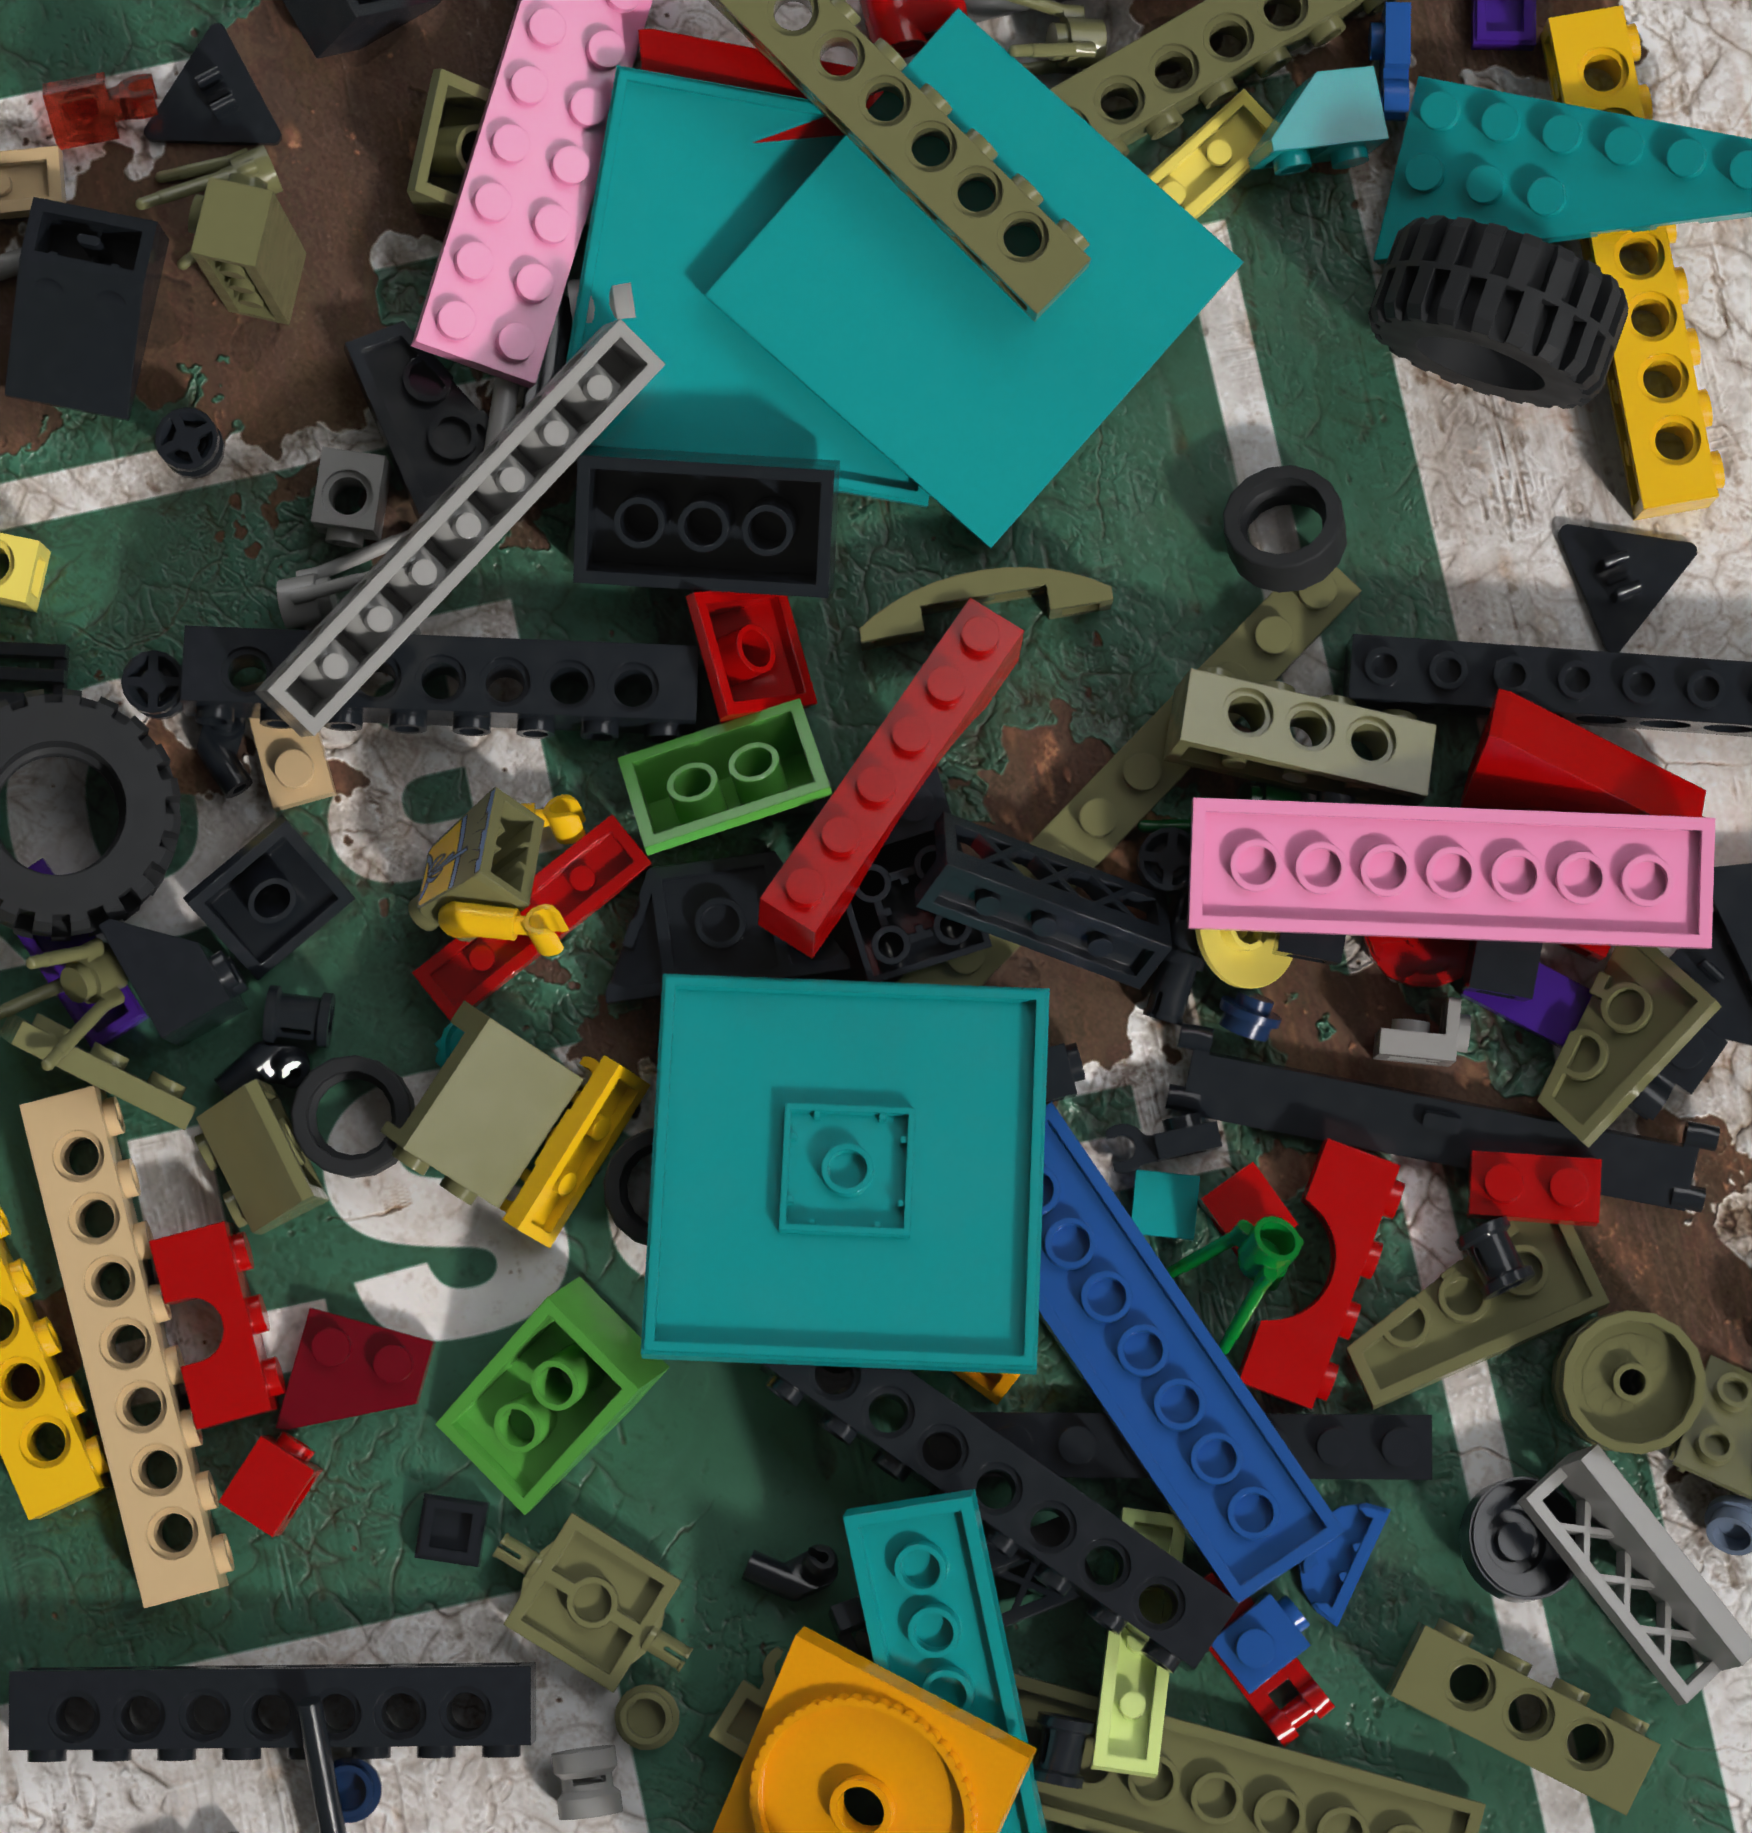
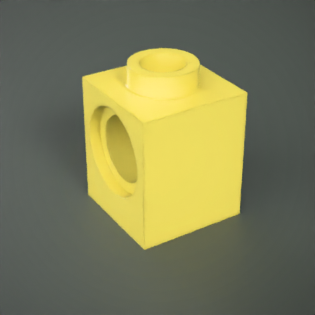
(26, 572)

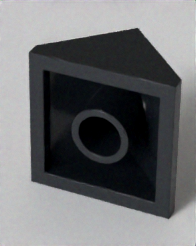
(269, 897)

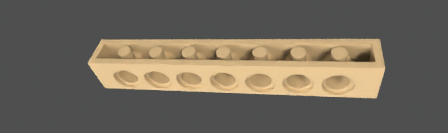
(52, 1131)

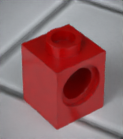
(1245, 1197)
(272, 1482)

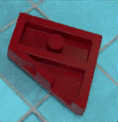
(352, 1370)

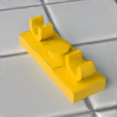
(575, 1150)

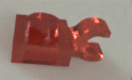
(89, 111)

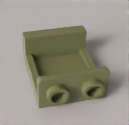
(484, 1111)

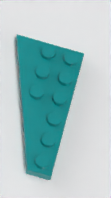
(1557, 167)

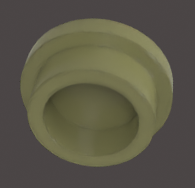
(647, 1717)

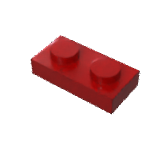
(1534, 1188)

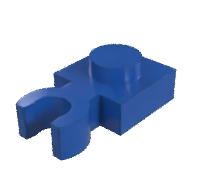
(1391, 46)

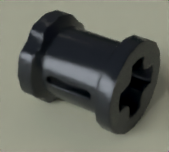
(298, 1016)
(1495, 1257)
(1061, 1749)

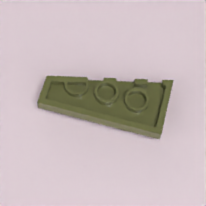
(1455, 1328)

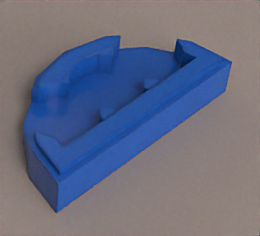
(1335, 1569)

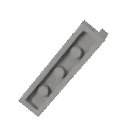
(1653, 1558)

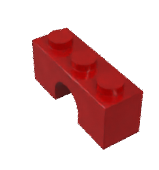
(238, 1376)

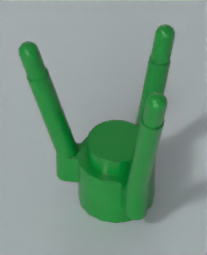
(1262, 1256)

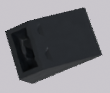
(83, 307)
(883, 914)

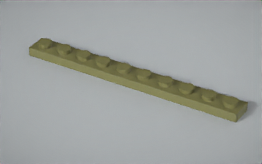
(1138, 774)

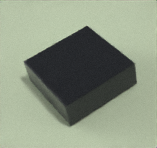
(452, 1530)

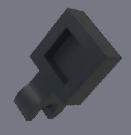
(1683, 1071)
(1181, 1138)

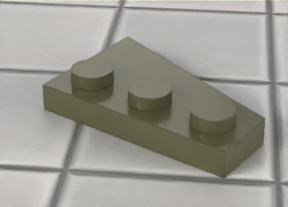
(1630, 1030)
(102, 1069)

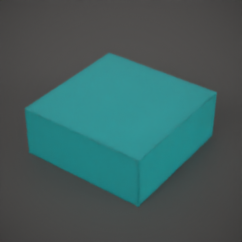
(1165, 1204)

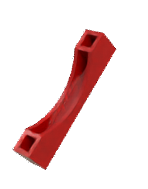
(862, 812)

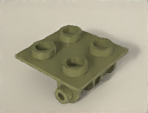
(1721, 1436)

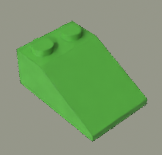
(551, 1394)

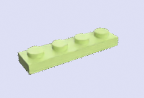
(1131, 1684)

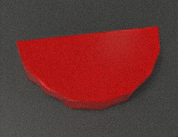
(1418, 960)

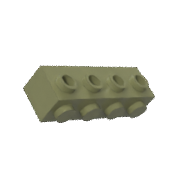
(247, 247)

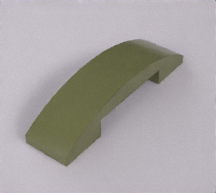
(1064, 595)

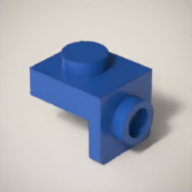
(1262, 1640)

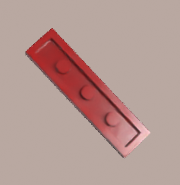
(573, 883)

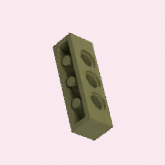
(1207, 740)
(1608, 1775)

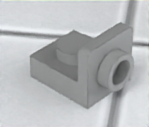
(1413, 1043)

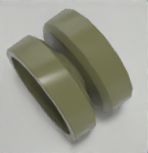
(1666, 1375)

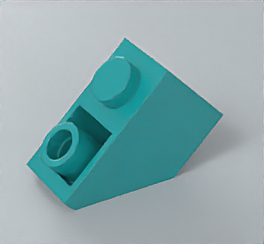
(1325, 120)

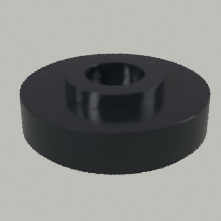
(1507, 1548)

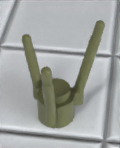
(1068, 44)
(252, 162)
(89, 977)

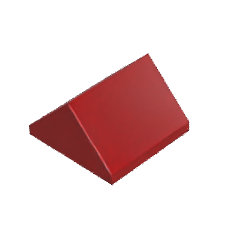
(750, 651)

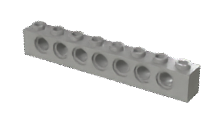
(459, 528)

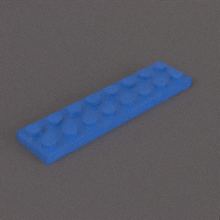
(1168, 1382)

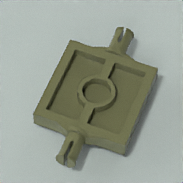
(593, 1602)

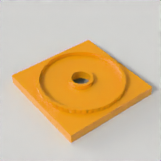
(855, 1724)

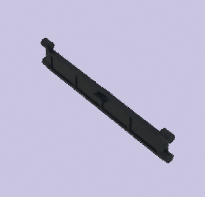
(1426, 1124)

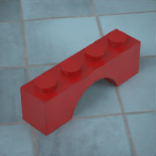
(1348, 1197)

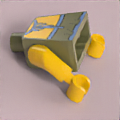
(486, 869)

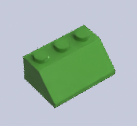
(724, 776)

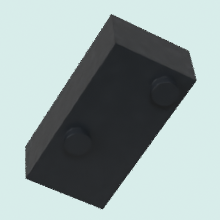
(706, 521)

